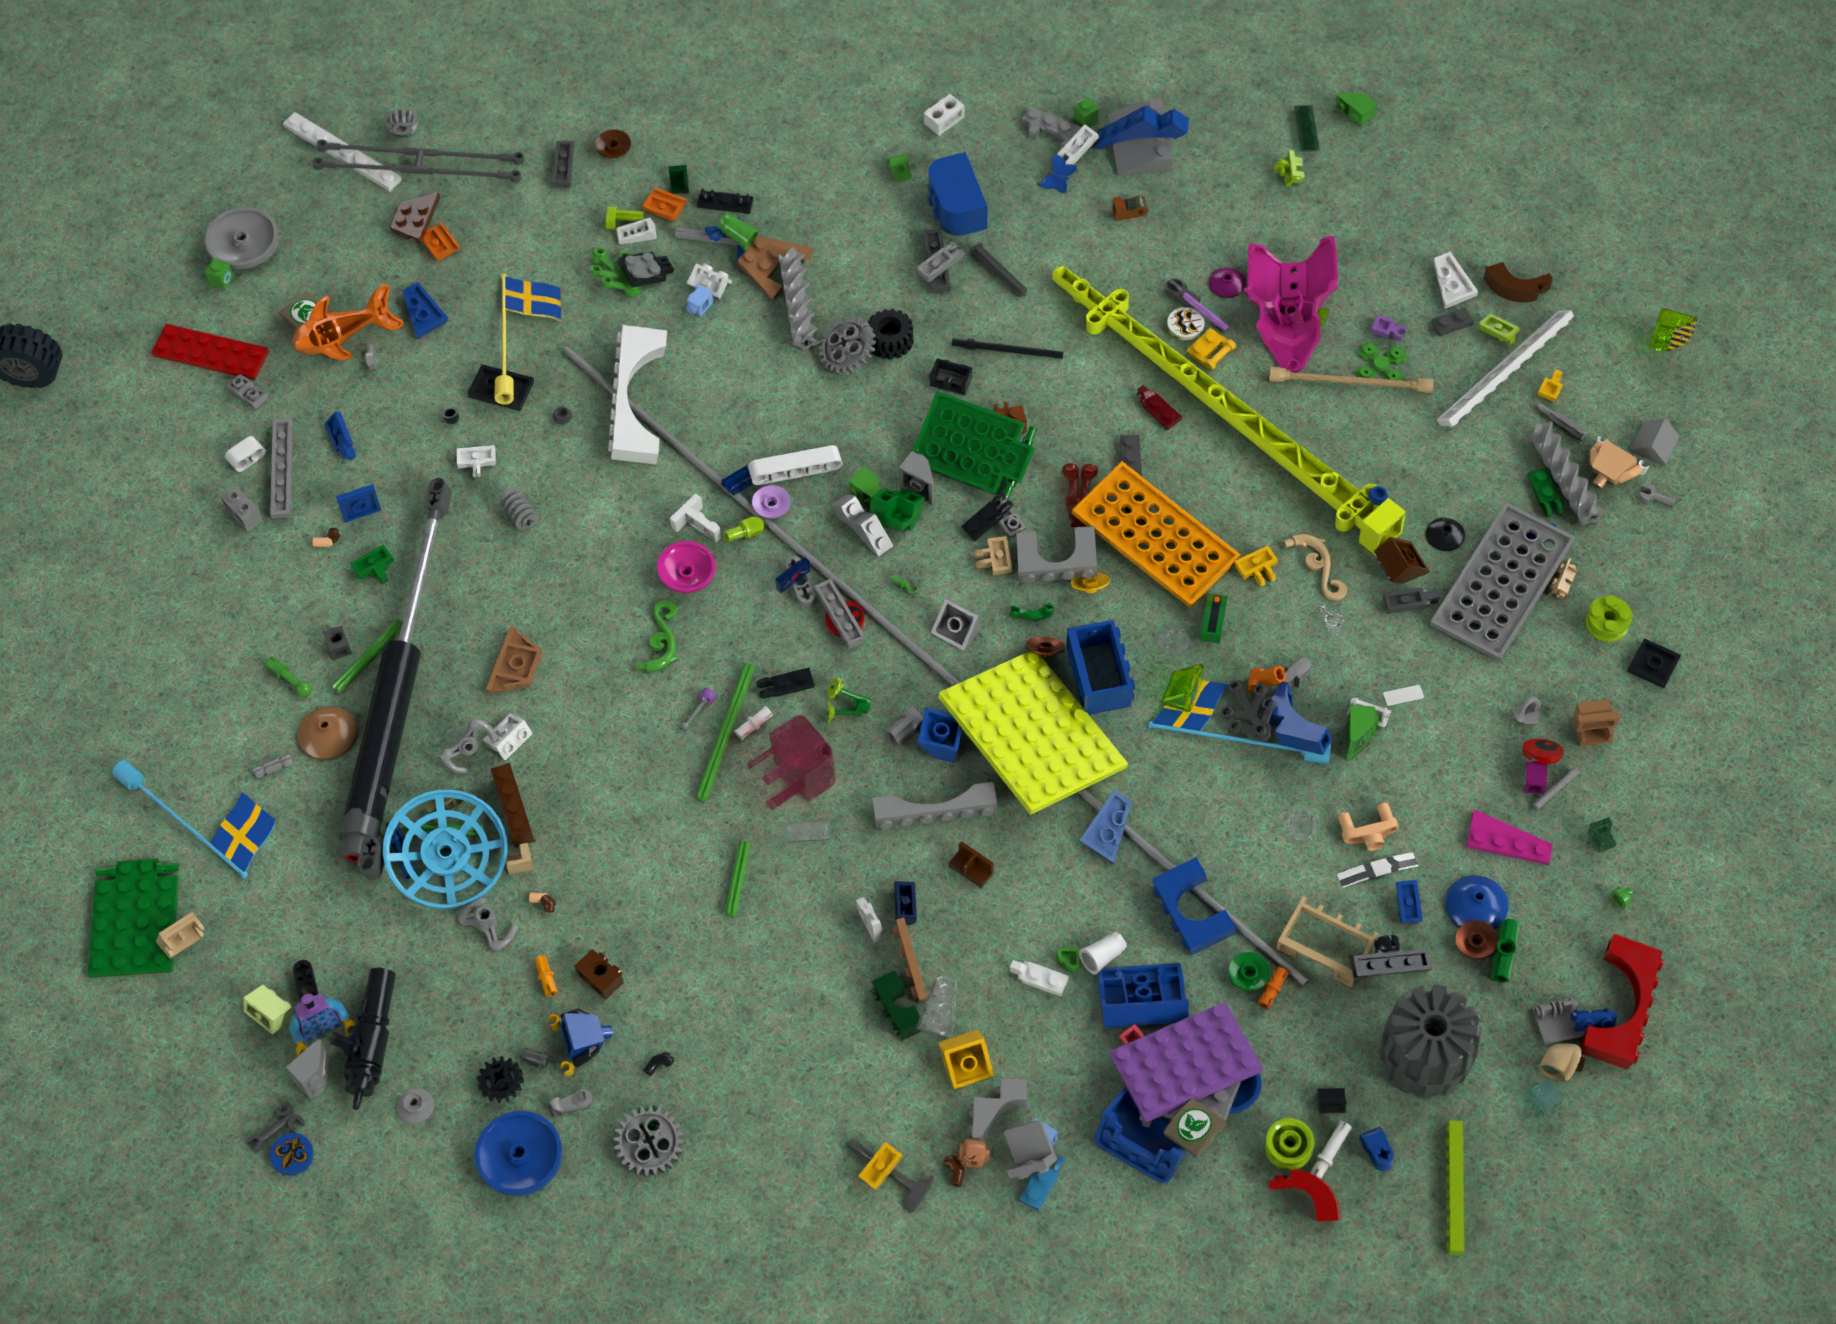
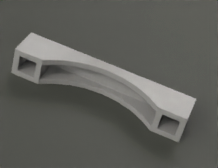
(893, 811)

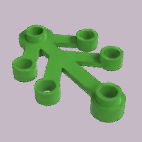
(599, 256)

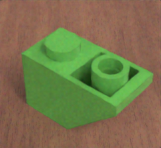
(1356, 107)
(864, 485)

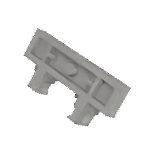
(1044, 122)

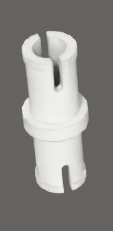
(753, 723)

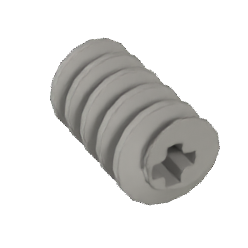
(518, 509)

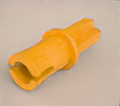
(545, 976)

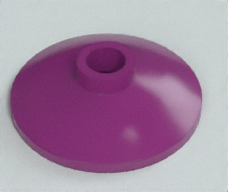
(1227, 288)

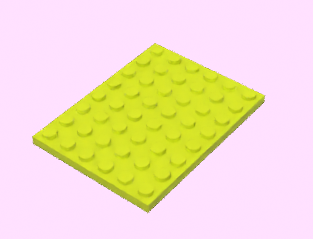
(1032, 731)

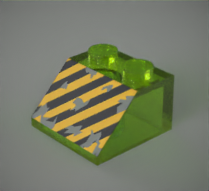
(1672, 330)

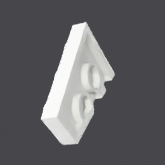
(1453, 281)

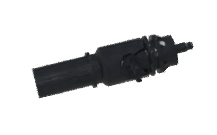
(369, 1037)

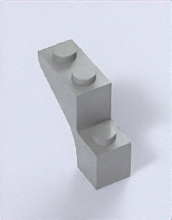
(864, 523)
(987, 1110)

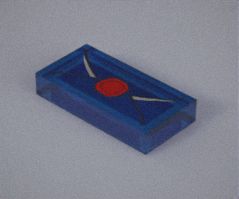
(792, 575)

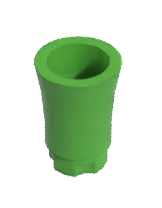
(738, 230)

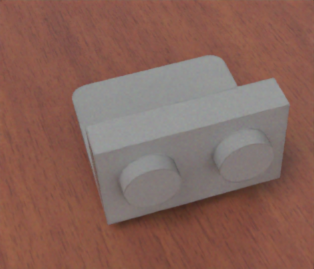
(1029, 1149)

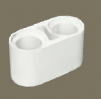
(245, 454)

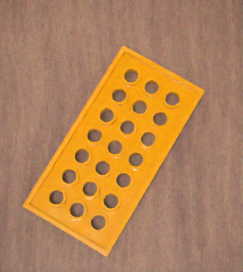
(1157, 545)

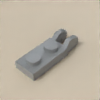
(939, 262)

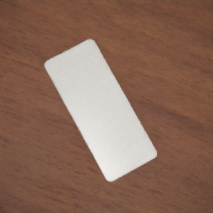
(1403, 695)

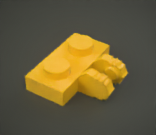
(1255, 563)

